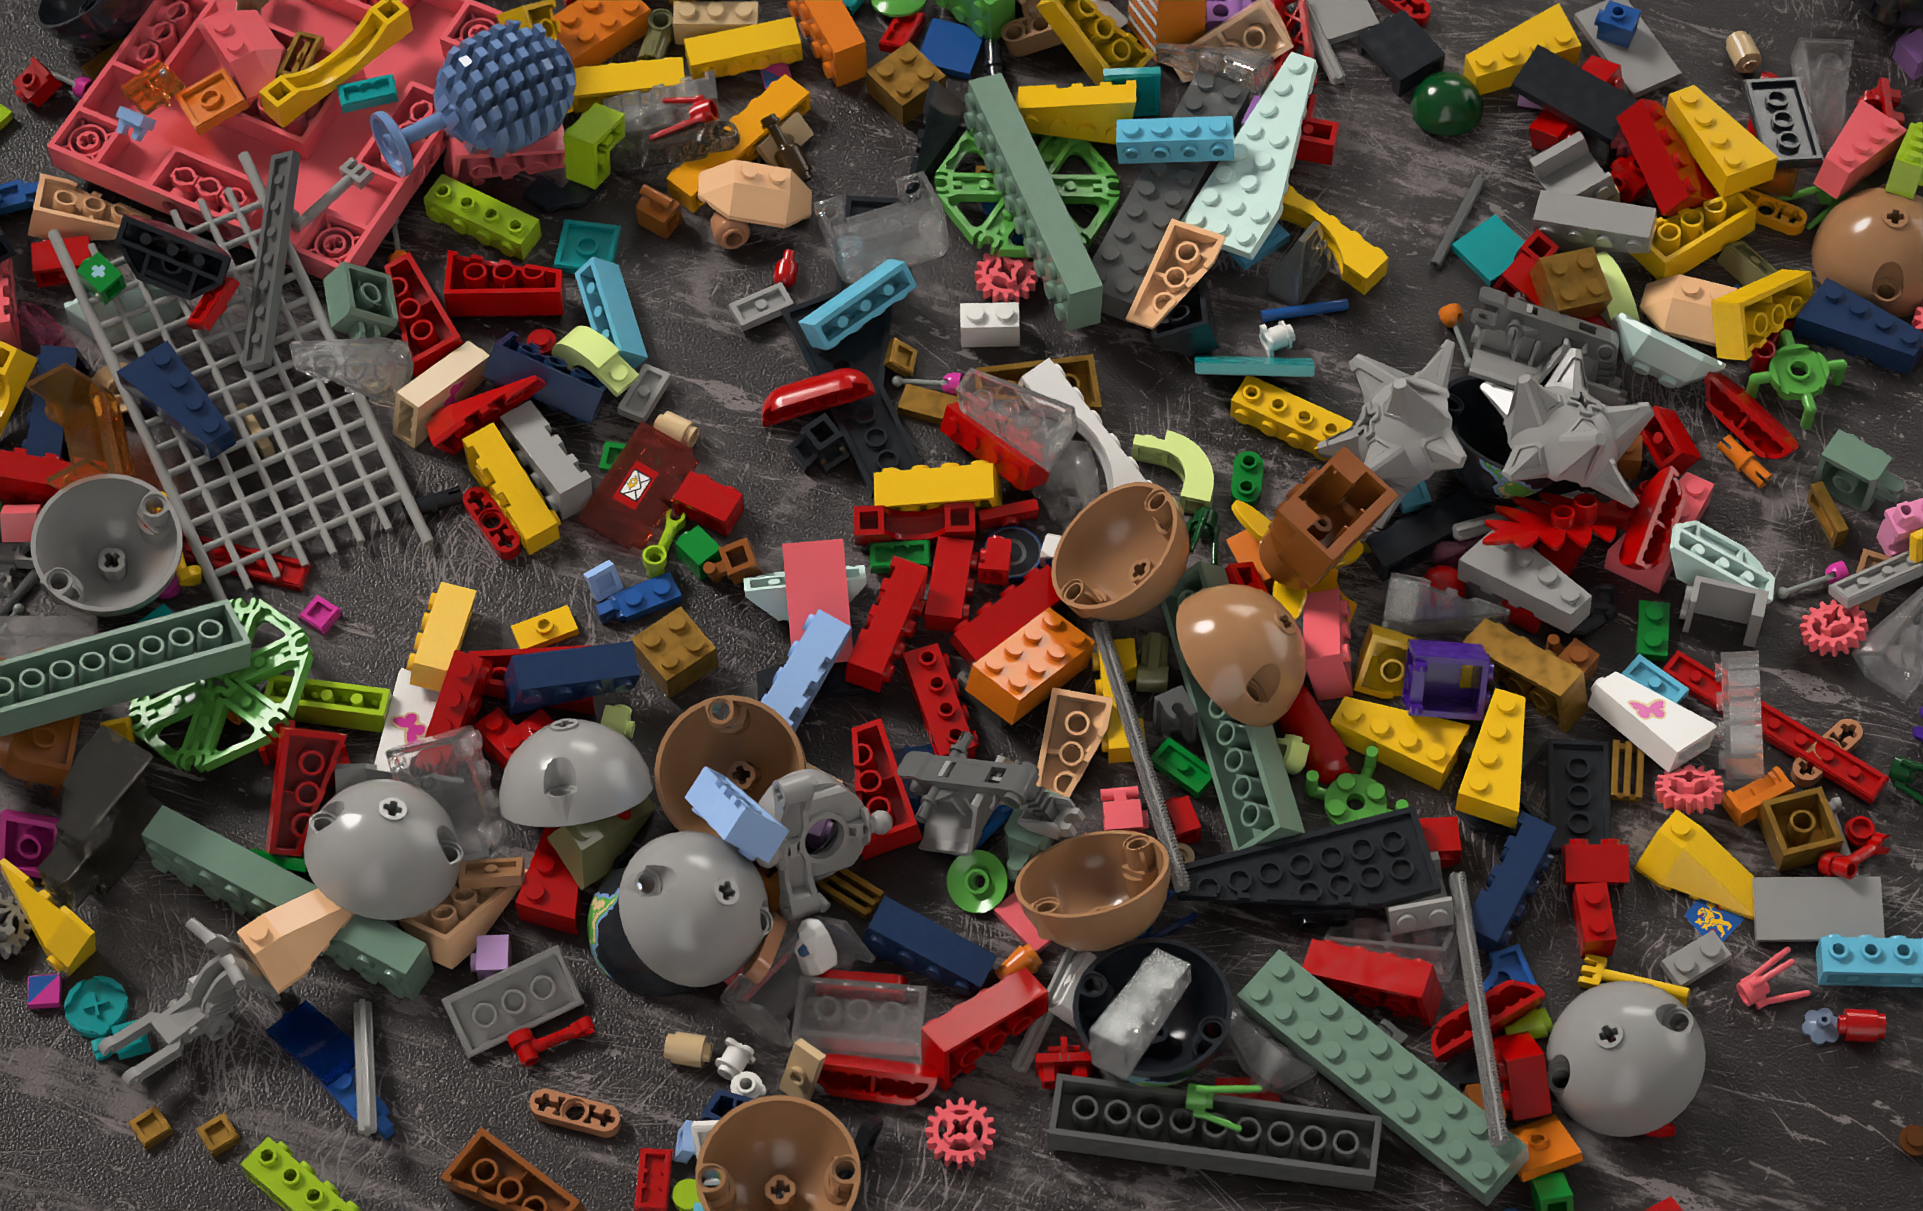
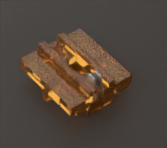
(152, 88)

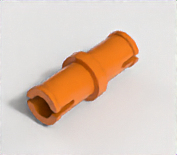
(1744, 461)

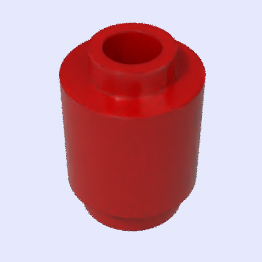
(1861, 1025)

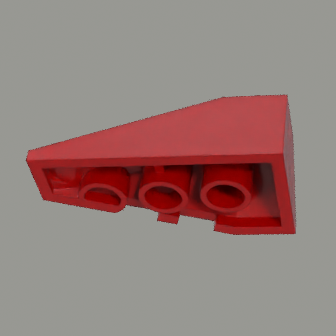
(467, 416)

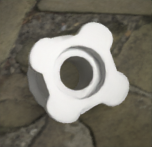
(1276, 337)
(734, 1059)
(748, 1080)

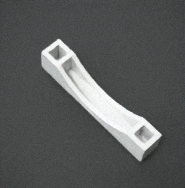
(1051, 381)

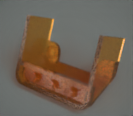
(89, 421)

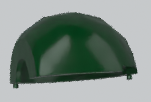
(1446, 104)

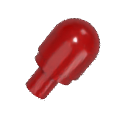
(786, 269)

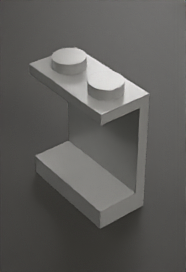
(1572, 170)
(1725, 602)
(1423, 912)

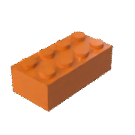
(600, 28)
(832, 38)
(1028, 665)

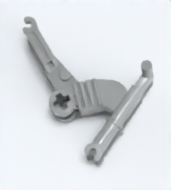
(201, 1009)

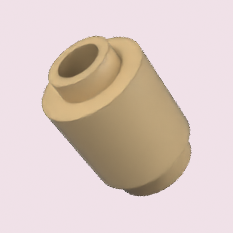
(1743, 52)
(677, 428)
(688, 1049)

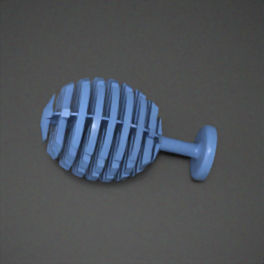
(493, 93)

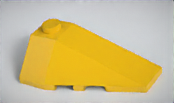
(1693, 862)
(59, 931)

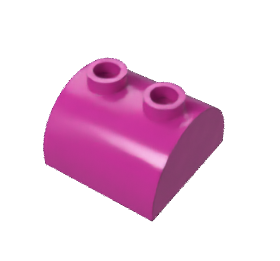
(26, 839)

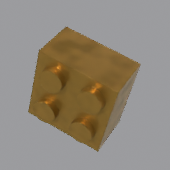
(902, 82)
(1571, 283)
(675, 652)
(1799, 828)

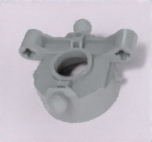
(799, 803)

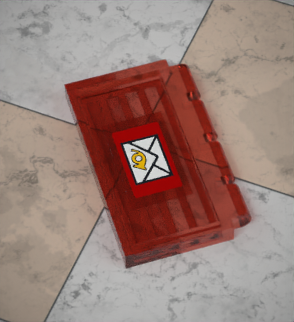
(636, 486)

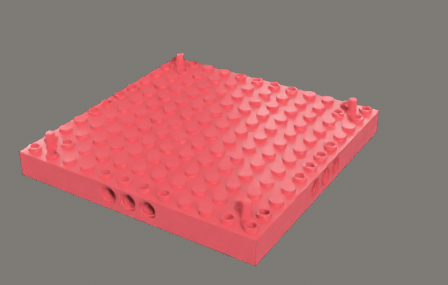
(179, 167)

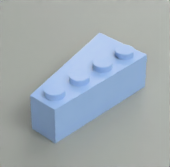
(807, 667)
(735, 816)

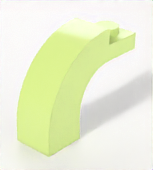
(1619, 289)
(598, 355)
(1183, 458)

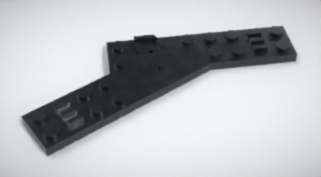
(871, 423)

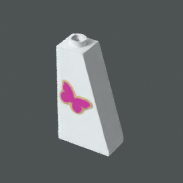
(407, 716)
(1650, 721)

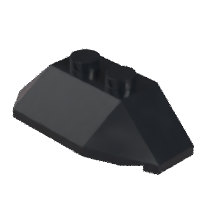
(171, 257)

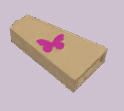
(437, 387)

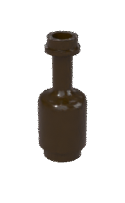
(788, 154)

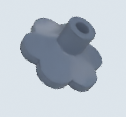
(1820, 1026)

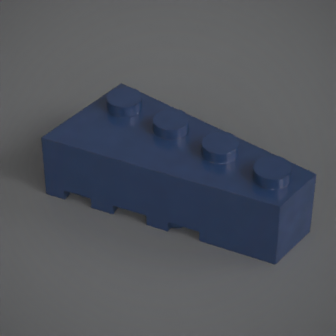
(1859, 328)
(566, 389)
(172, 392)
(43, 434)
(569, 675)
(1512, 882)
(927, 948)

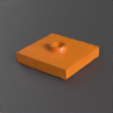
(211, 101)
(1548, 1147)

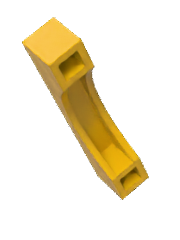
(297, 92)
(1358, 261)

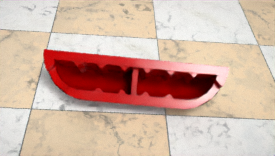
(815, 395)
(1747, 418)
(1653, 521)
(1326, 747)
(1504, 1005)
(876, 1079)

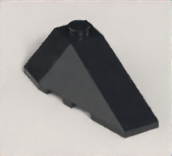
(940, 132)
(1190, 324)

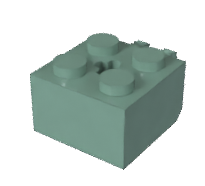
(360, 301)
(1857, 473)
(1022, 844)

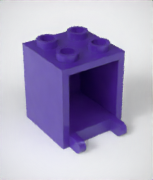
(1434, 680)

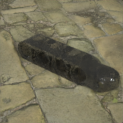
(684, 145)

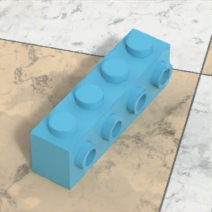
(1175, 139)
(858, 304)
(610, 308)
(1870, 961)

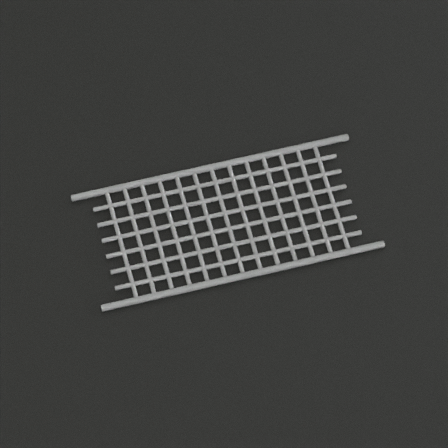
(153, 450)

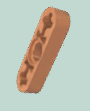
(1833, 736)
(764, 956)
(599, 1109)

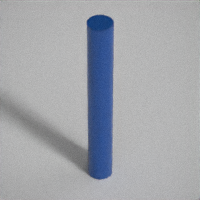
(1304, 310)

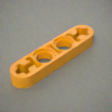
(1788, 212)

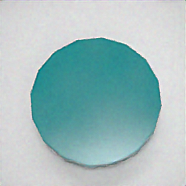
(96, 1006)

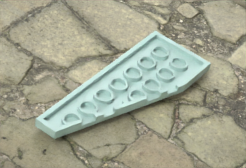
(1248, 192)

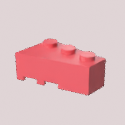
(1327, 644)

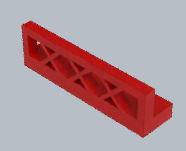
(1303, 37)

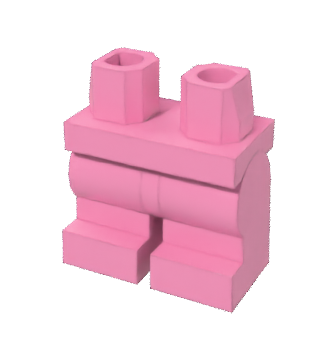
(1898, 525)

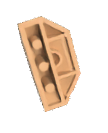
(756, 193)
(1683, 307)

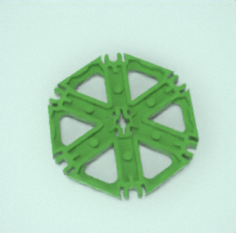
(999, 226)
(210, 711)

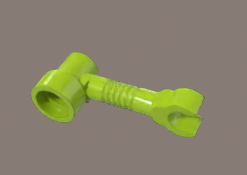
(656, 555)

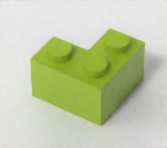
(590, 143)

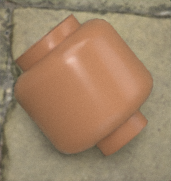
(729, 233)

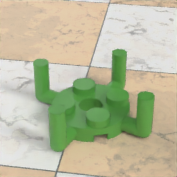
(1795, 387)
(1351, 787)

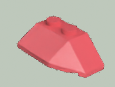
(244, 48)

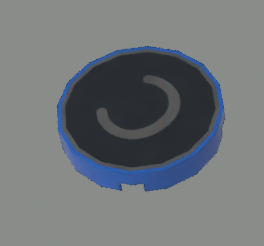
(1025, 551)

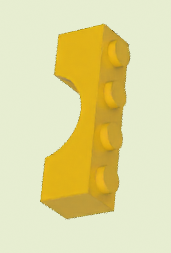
(14, 373)
(1115, 741)

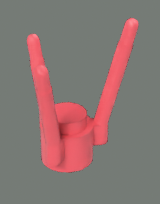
(1755, 986)

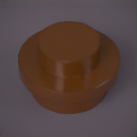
(1911, 1140)

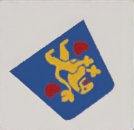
(1708, 916)

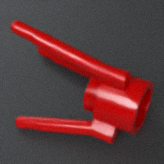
(702, 111)

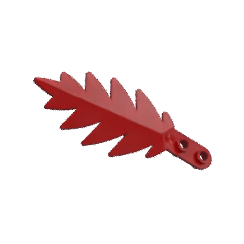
(1566, 517)

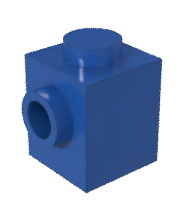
(1617, 23)

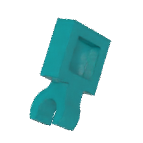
(135, 1048)

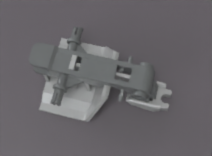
(1535, 339)
(964, 792)

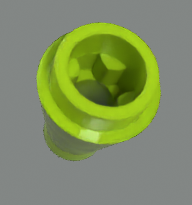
(1535, 1022)

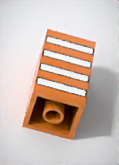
(1166, 21)

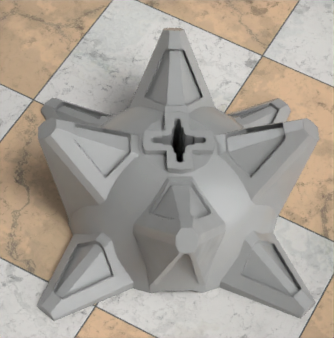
(1402, 425)
(1566, 431)

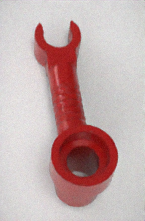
(1762, 356)
(1836, 864)
(528, 1047)

